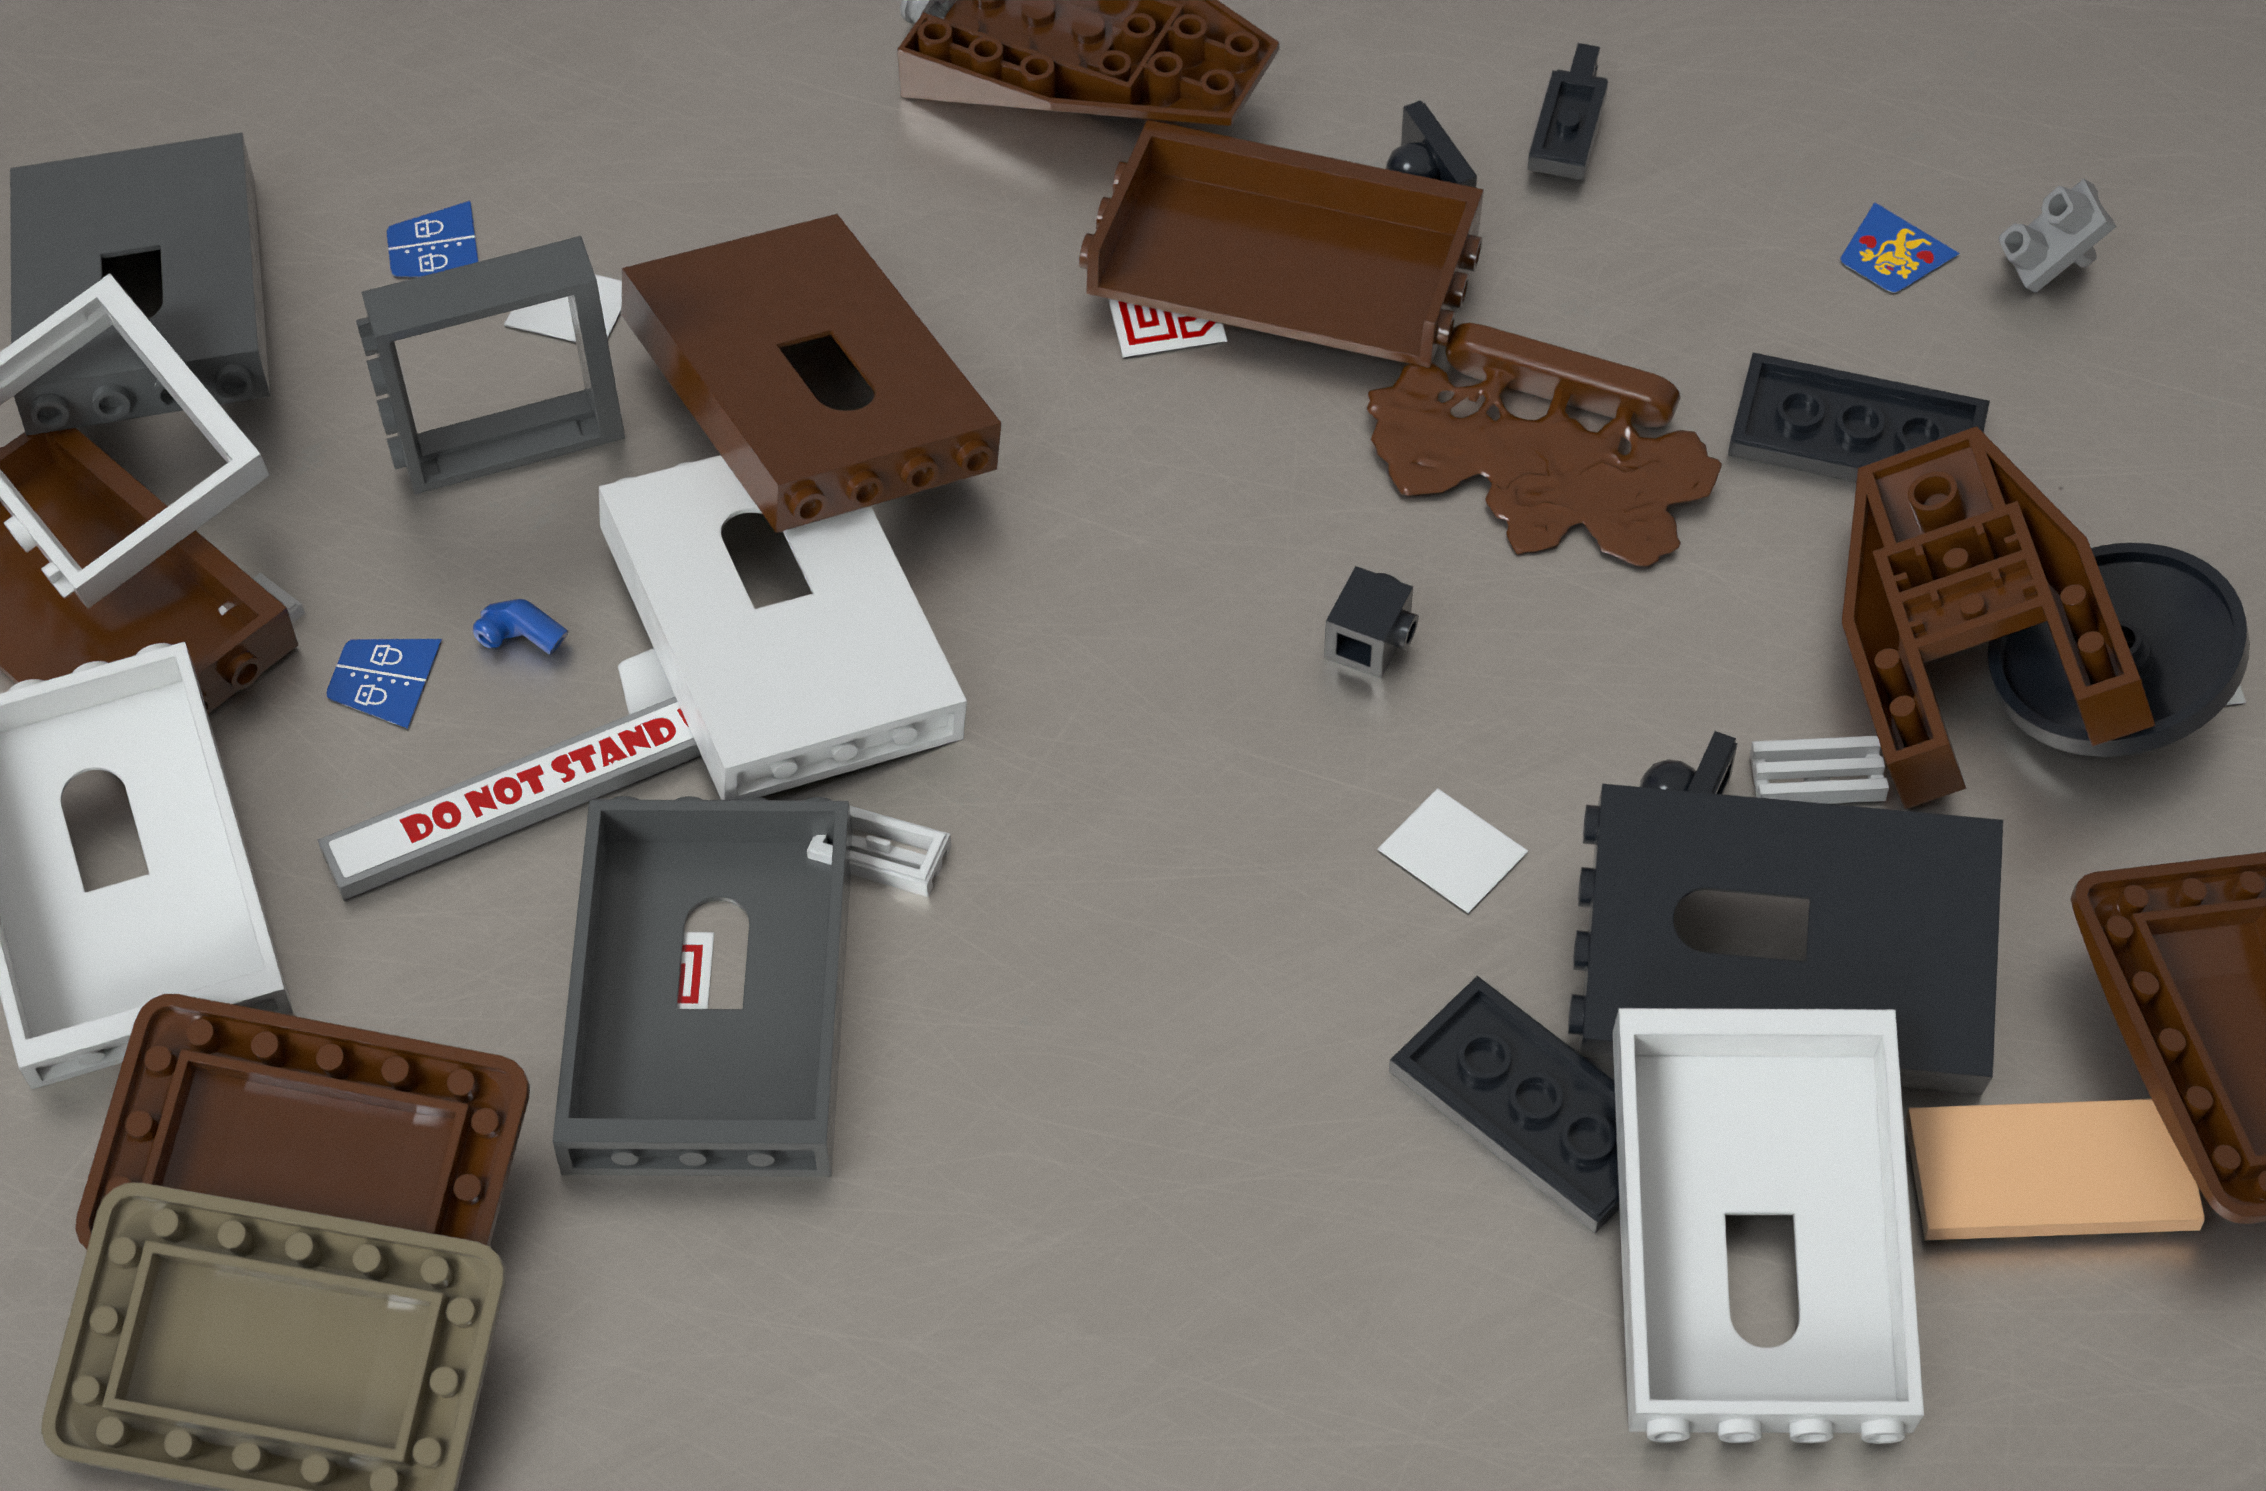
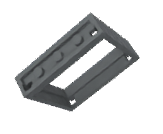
(509, 436)

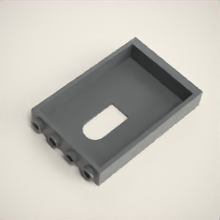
(171, 197)
(705, 1086)

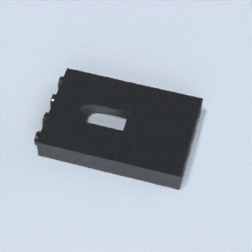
(1894, 918)

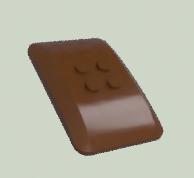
(2188, 991)
(310, 1119)

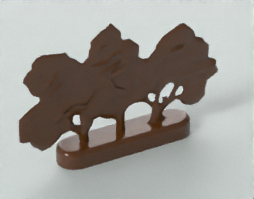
(1550, 467)

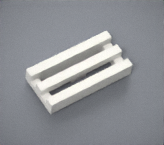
(1817, 762)
(887, 864)

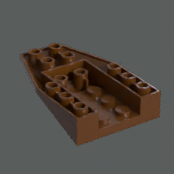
(1090, 57)

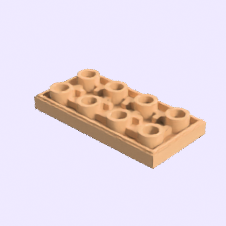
(2049, 1170)

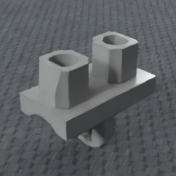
(2058, 237)

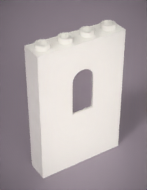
(791, 684)
(191, 927)
(1765, 1121)

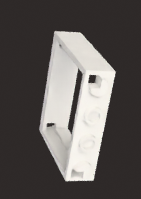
(56, 340)

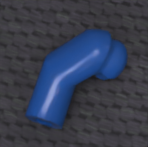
(517, 619)

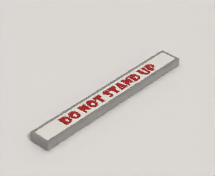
(508, 798)

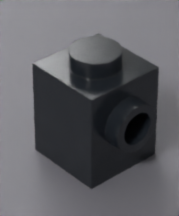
(1370, 622)

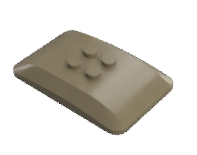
(271, 1347)

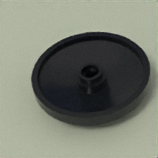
(2183, 637)

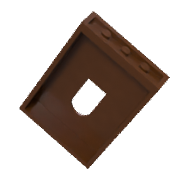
(717, 334)

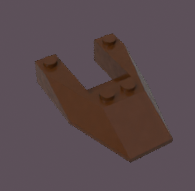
(1957, 554)

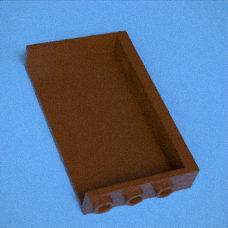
(1286, 243)
(172, 600)

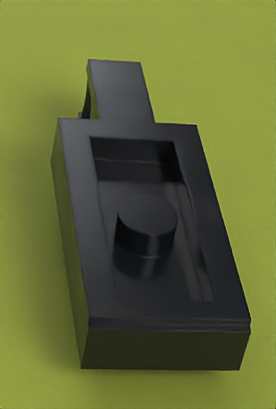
(1569, 117)

